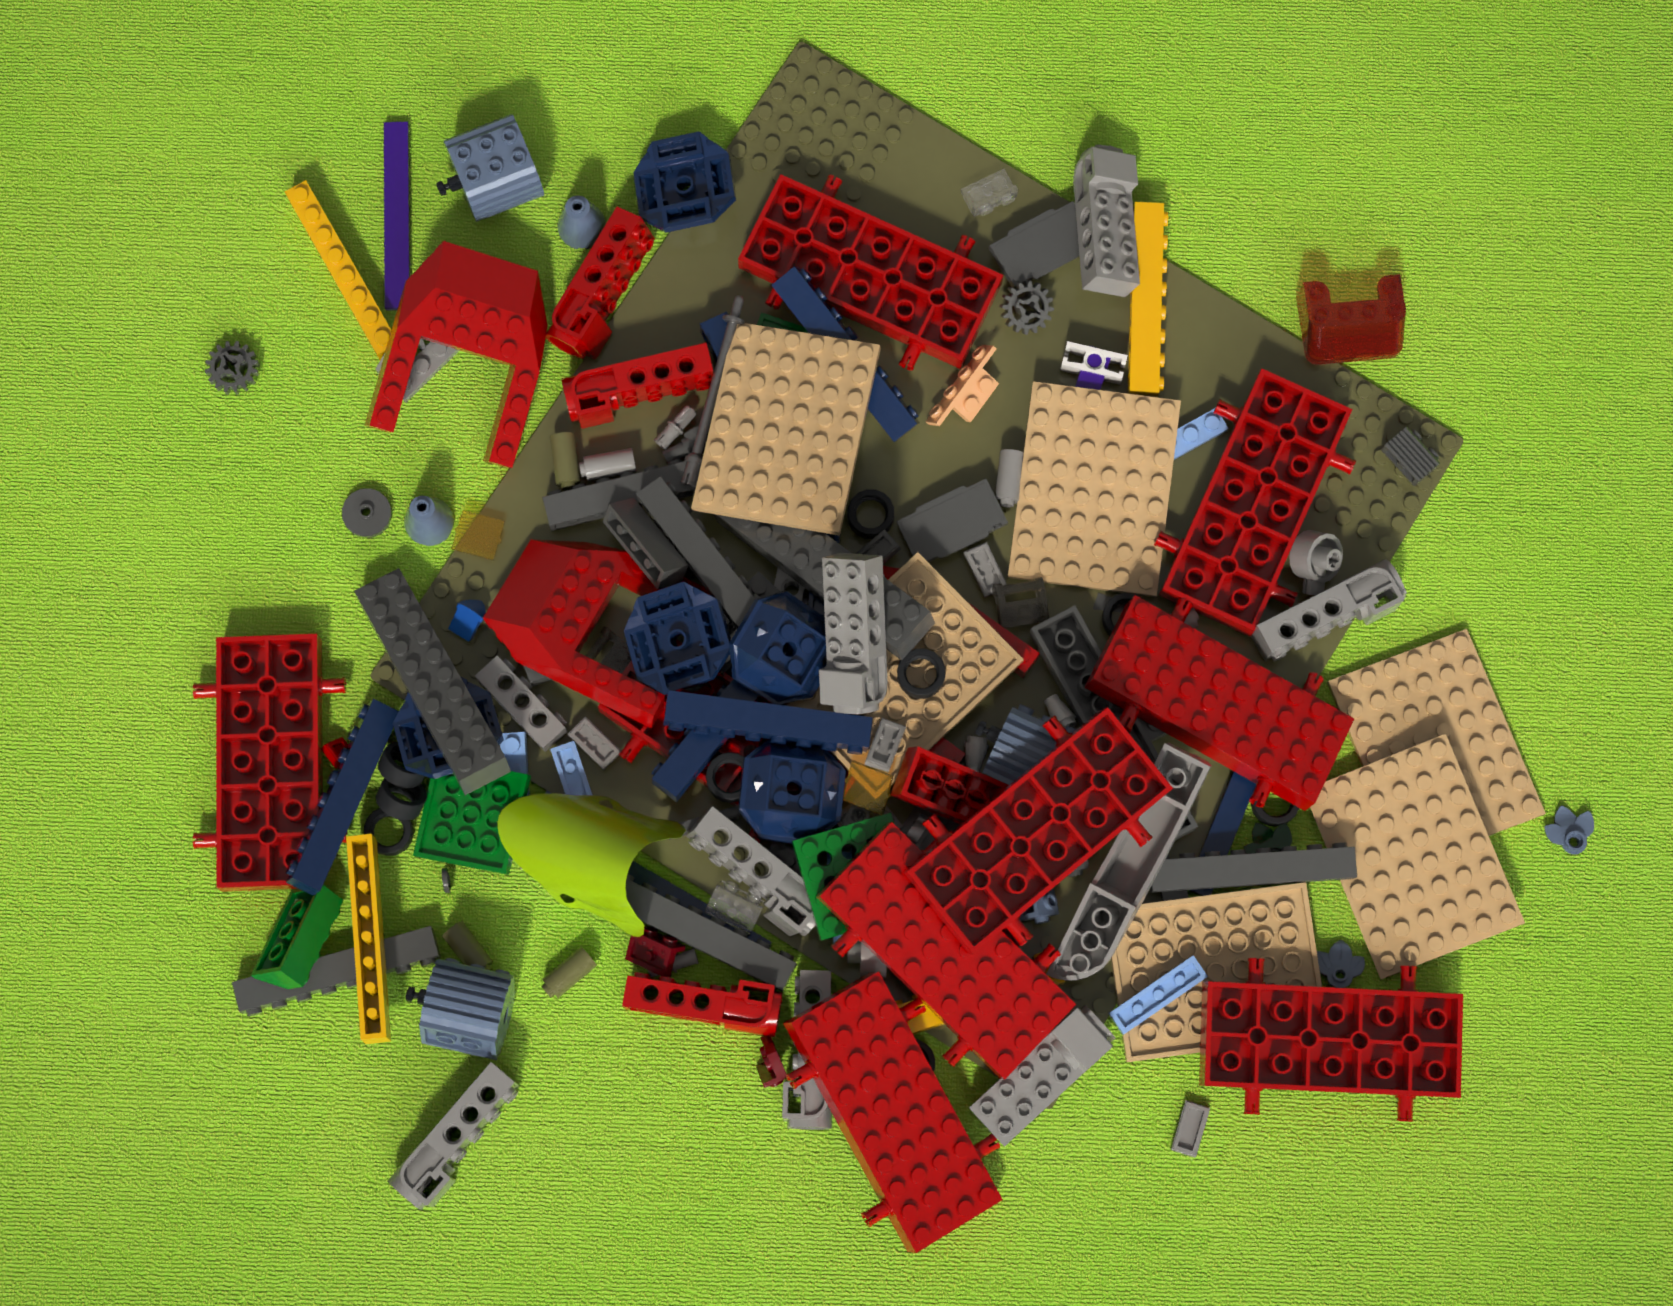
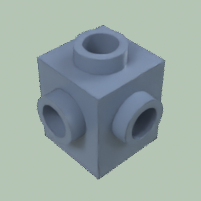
(1042, 909)

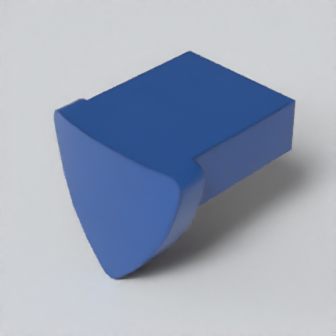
(467, 618)

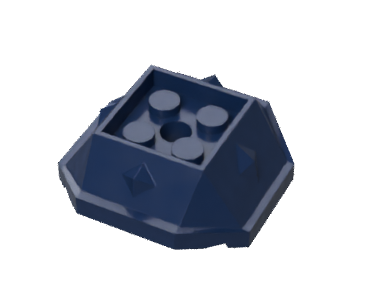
(681, 163)
(653, 634)
(759, 644)
(418, 746)
(784, 816)

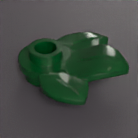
(1265, 838)

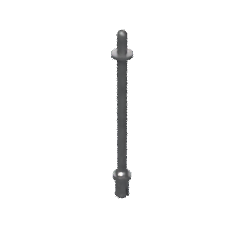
(694, 459)

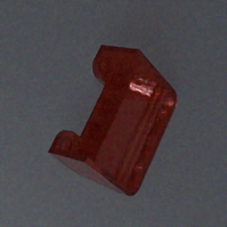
(1353, 328)

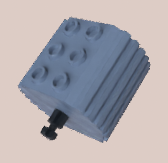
(492, 168)
(1017, 744)
(465, 1008)

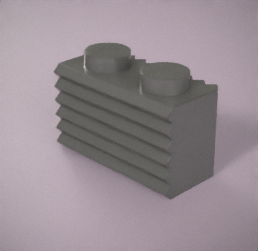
(1411, 455)

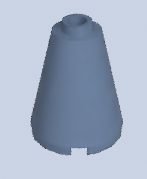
(580, 223)
(428, 520)

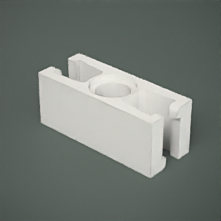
(1085, 351)

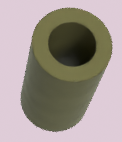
(565, 460)
(466, 946)
(568, 973)

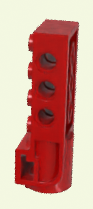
(598, 284)
(601, 390)
(943, 785)
(729, 1009)

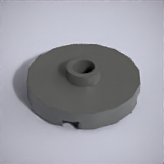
(369, 525)

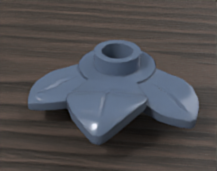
(1568, 827)
(1340, 961)

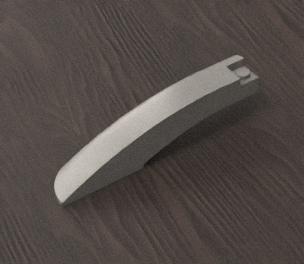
(1129, 871)

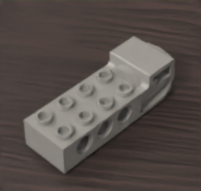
(1106, 220)
(1347, 600)
(854, 633)
(777, 883)
(1043, 1074)
(814, 1109)
(437, 1152)

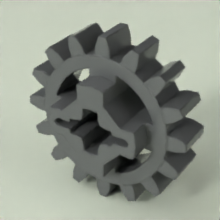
(1022, 316)
(223, 373)

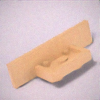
(968, 391)

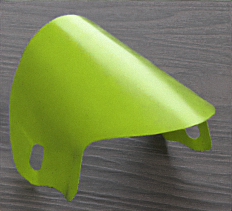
(582, 849)

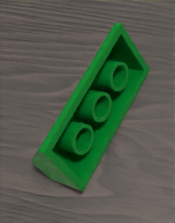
(297, 938)

